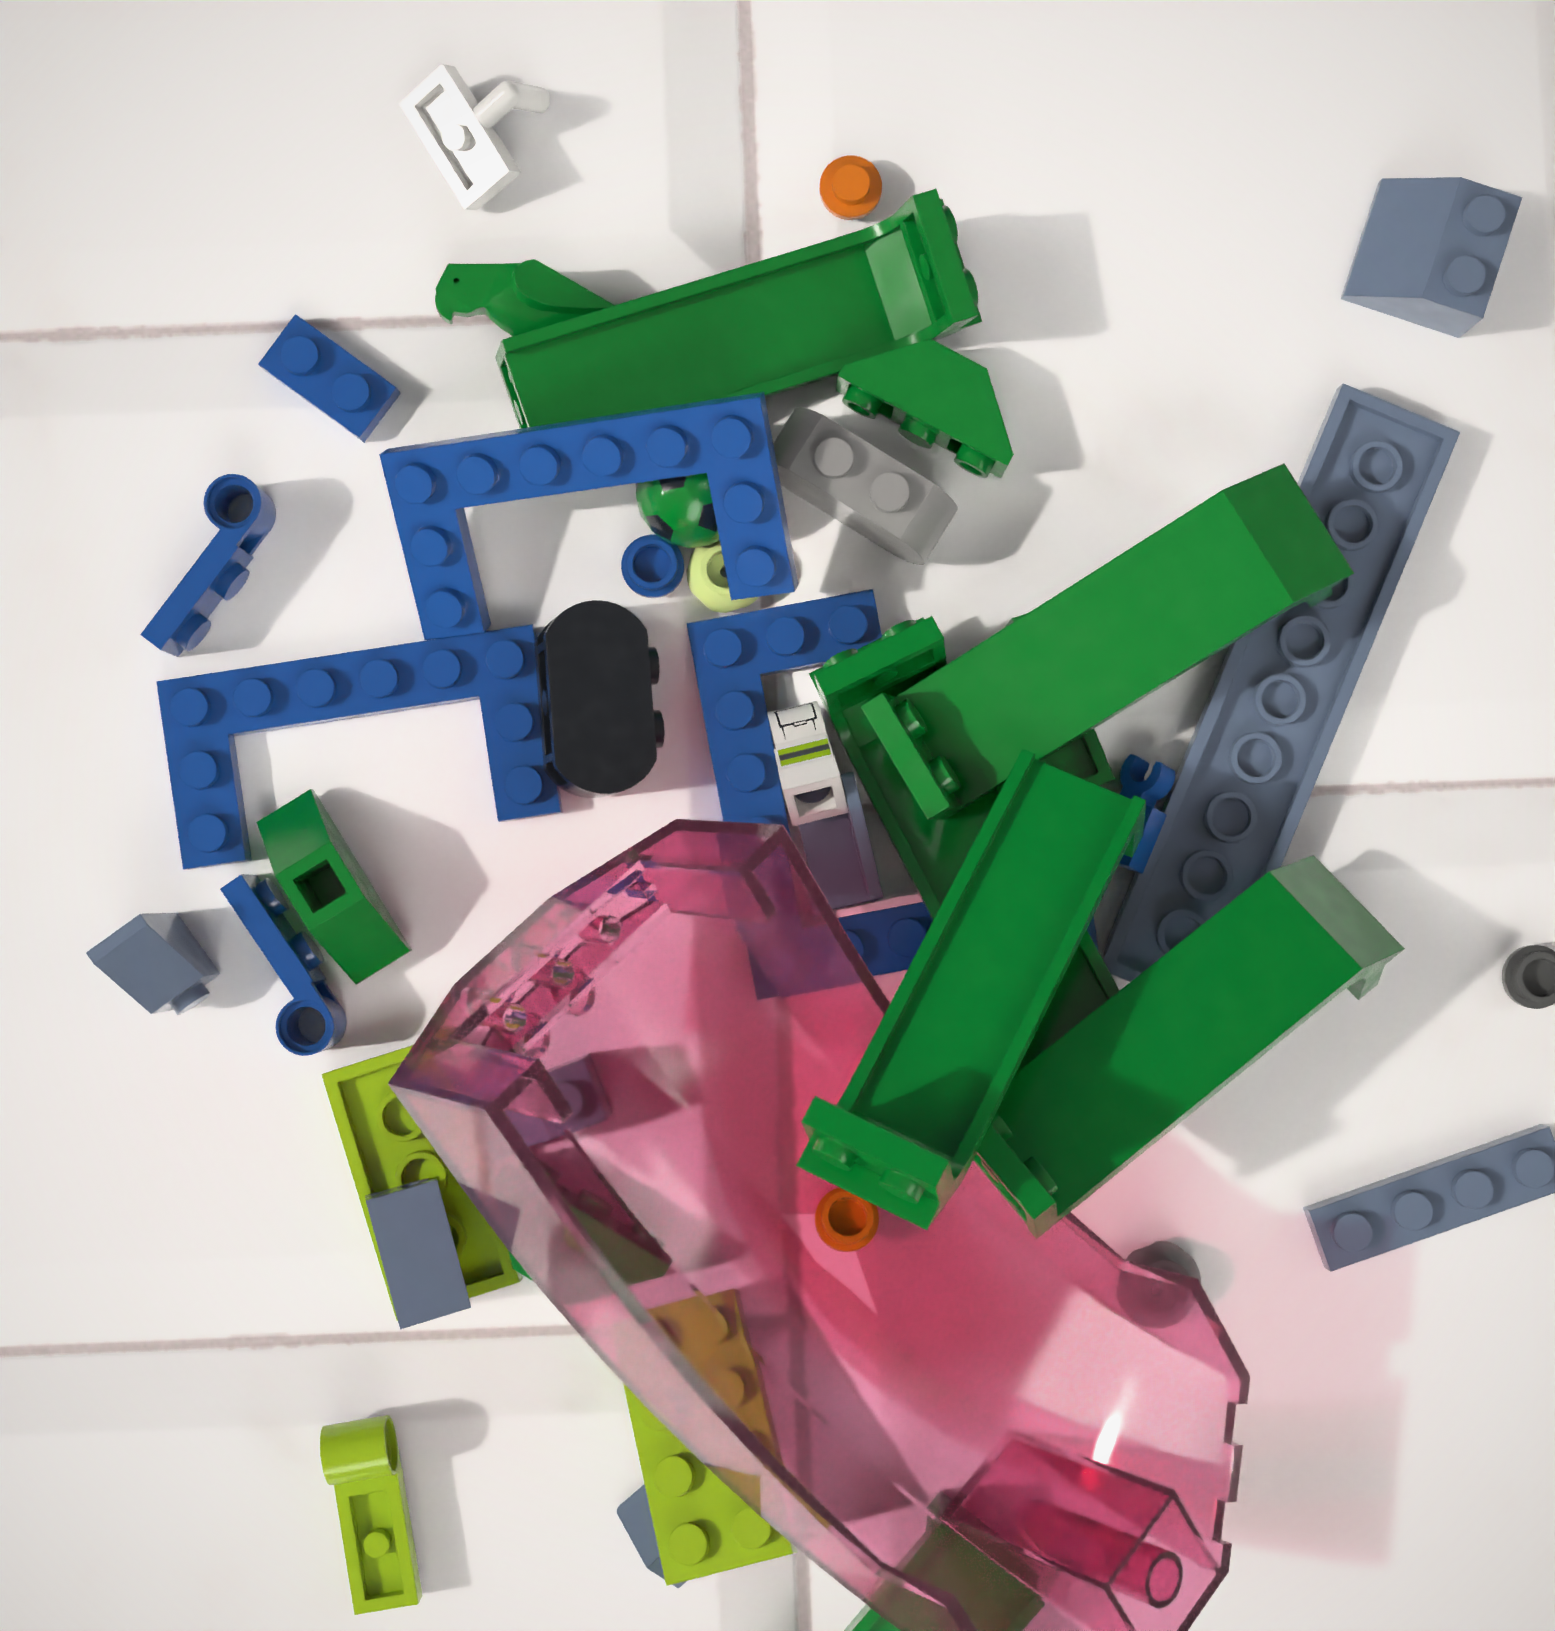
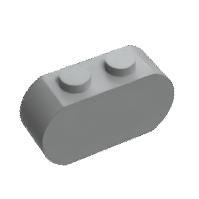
(861, 486)

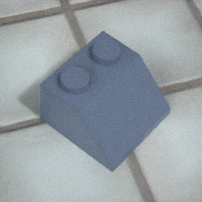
(1432, 251)

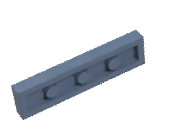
(1434, 1197)

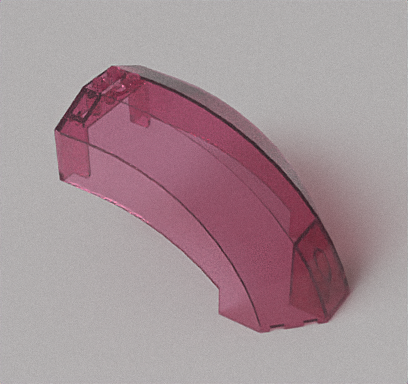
(929, 1419)

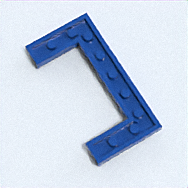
(717, 437)
(728, 666)
(209, 709)

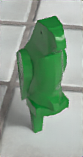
(513, 295)

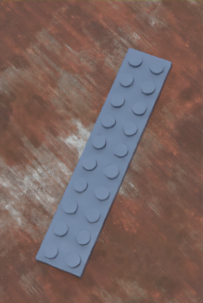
(1285, 683)

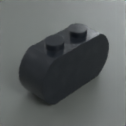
(597, 699)

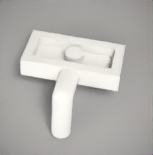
(462, 131)

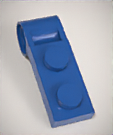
(219, 569)
(294, 960)

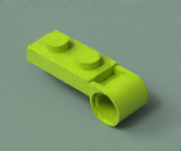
(373, 1513)

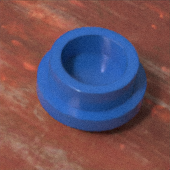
(652, 566)

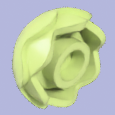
(708, 584)

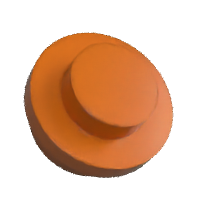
(850, 187)
(845, 1221)

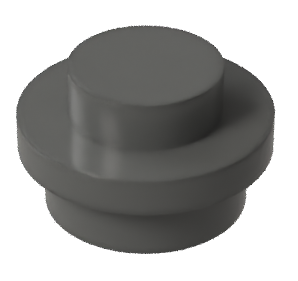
(1530, 976)

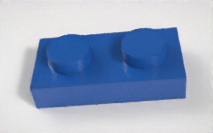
(329, 378)

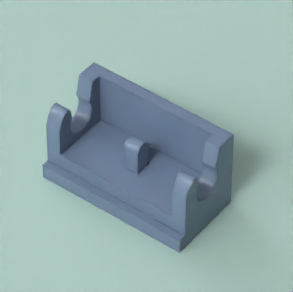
(417, 1252)

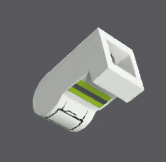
(806, 762)

